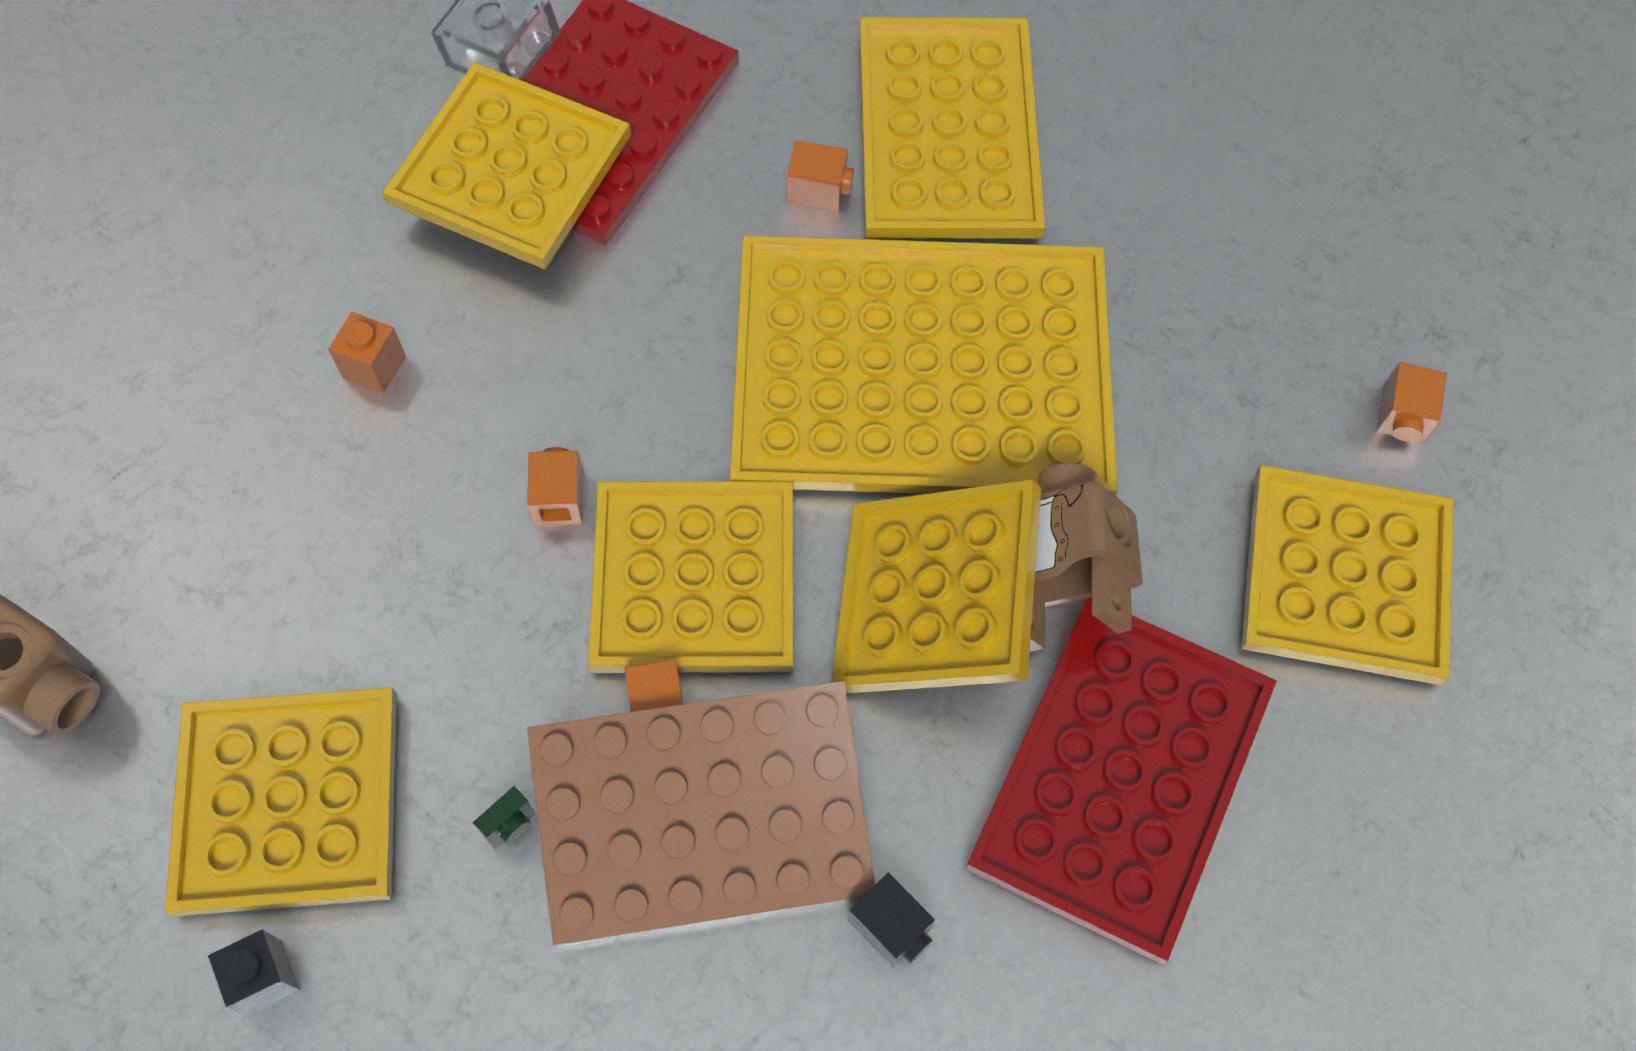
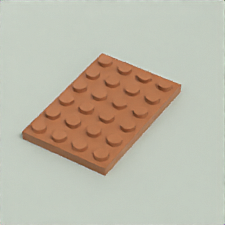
(699, 812)

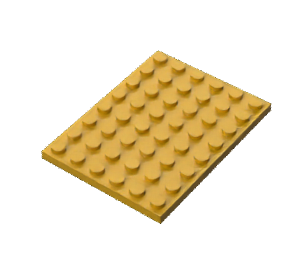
(920, 364)

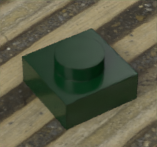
(505, 819)

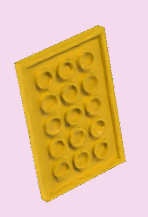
(949, 128)

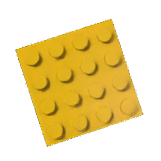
(508, 165)
(1350, 575)
(693, 576)
(939, 589)
(283, 802)

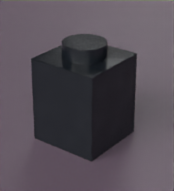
(892, 921)
(253, 973)

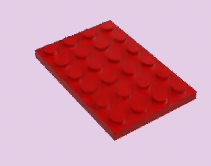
(640, 73)
(1123, 781)

